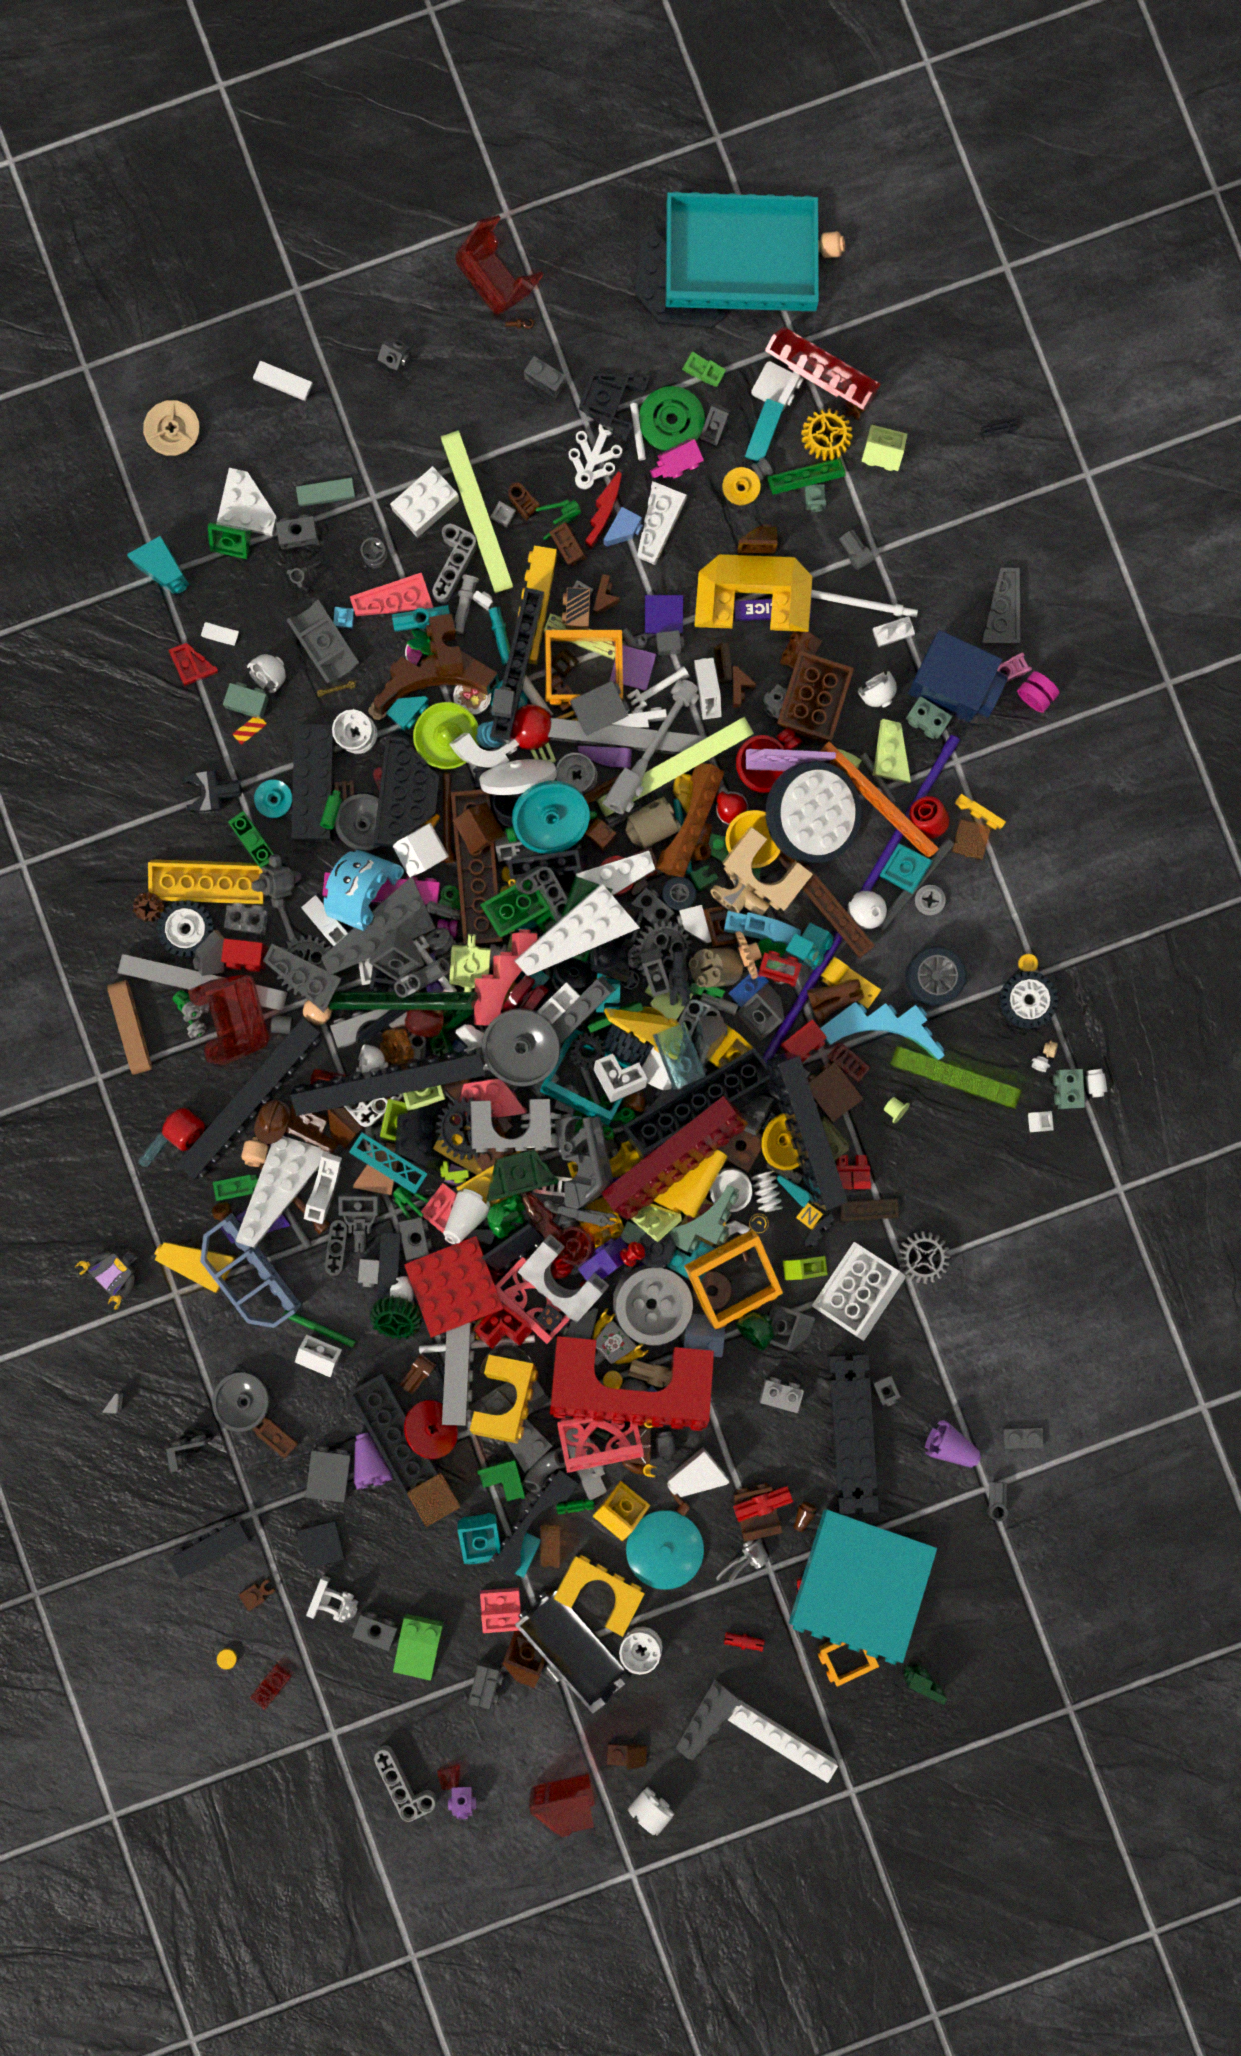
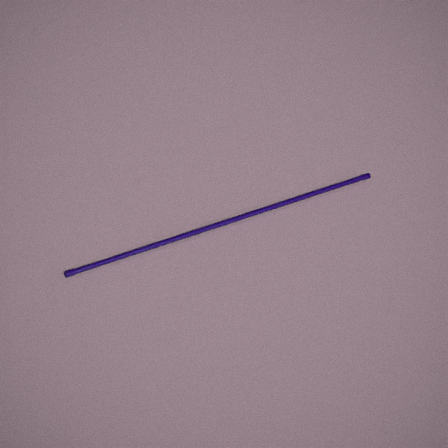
(947, 751)

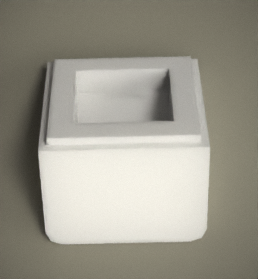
(1040, 1121)

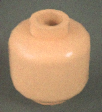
(831, 244)
(254, 1152)

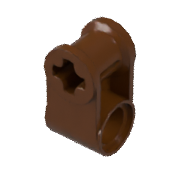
(525, 503)

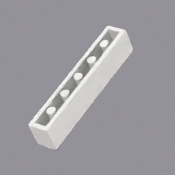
(784, 1741)

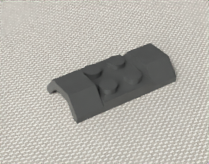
(323, 643)
(509, 1391)

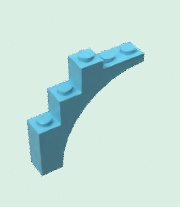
(883, 1019)

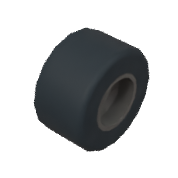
(676, 888)

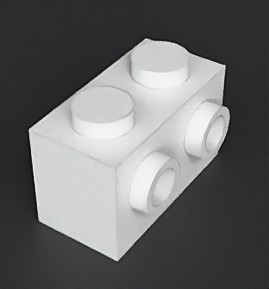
(318, 1355)

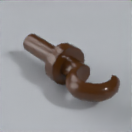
(518, 323)
(531, 1209)

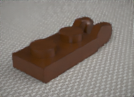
(275, 1437)

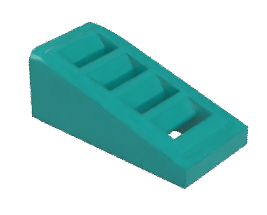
(795, 1191)

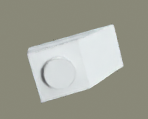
(694, 923)

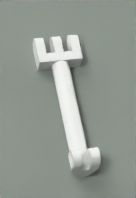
(640, 698)
(427, 959)

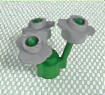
(191, 1012)

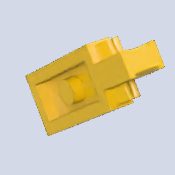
(979, 811)

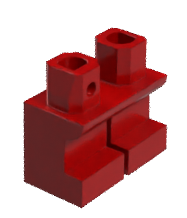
(860, 1172)

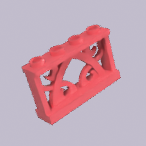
(508, 1298)
(598, 1458)

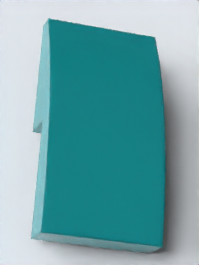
(529, 1547)

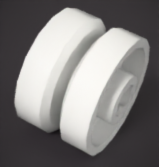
(737, 1179)

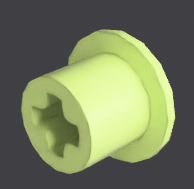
(896, 1109)

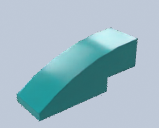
(764, 430)

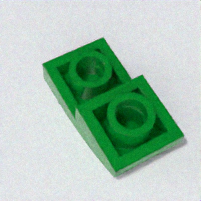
(712, 991)

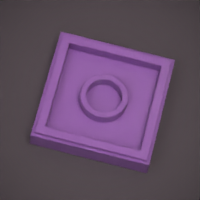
(636, 668)

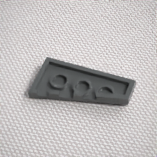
(533, 1443)
(711, 1713)

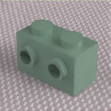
(245, 700)
(928, 718)
(1069, 1089)

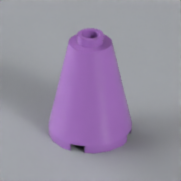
(951, 1446)

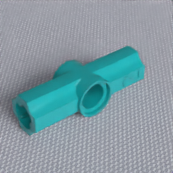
(409, 621)

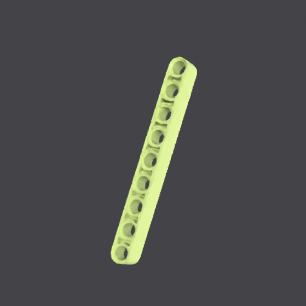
(476, 511)
(689, 758)

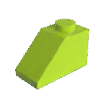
(805, 1268)

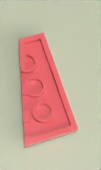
(395, 597)

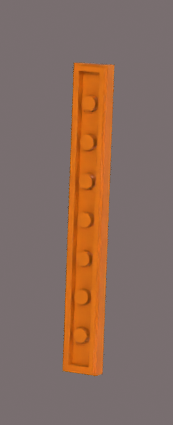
(882, 803)

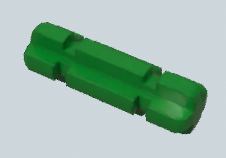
(575, 1506)

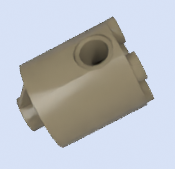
(652, 823)
(716, 967)

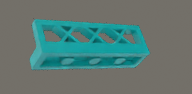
(385, 1170)

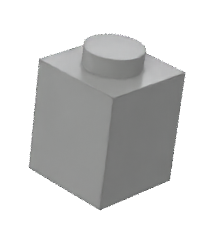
(368, 1272)

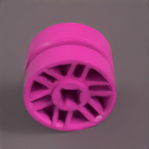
(1038, 692)

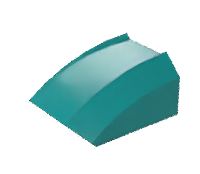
(479, 1538)

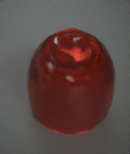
(424, 1022)

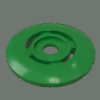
(675, 401)

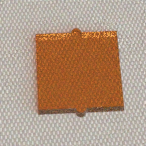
(971, 839)

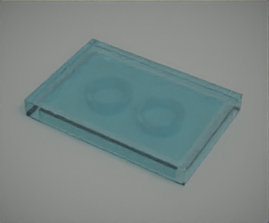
(679, 1055)

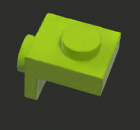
(457, 1176)

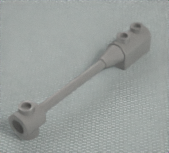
(629, 782)

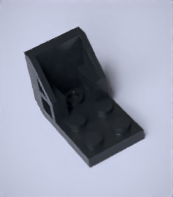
(612, 956)

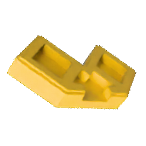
(683, 790)

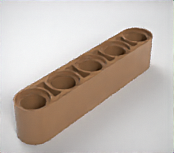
(129, 1027)

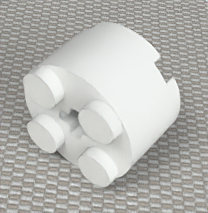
(651, 1812)

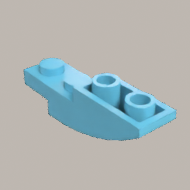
(760, 927)

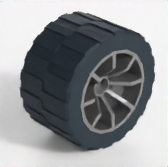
(935, 976)

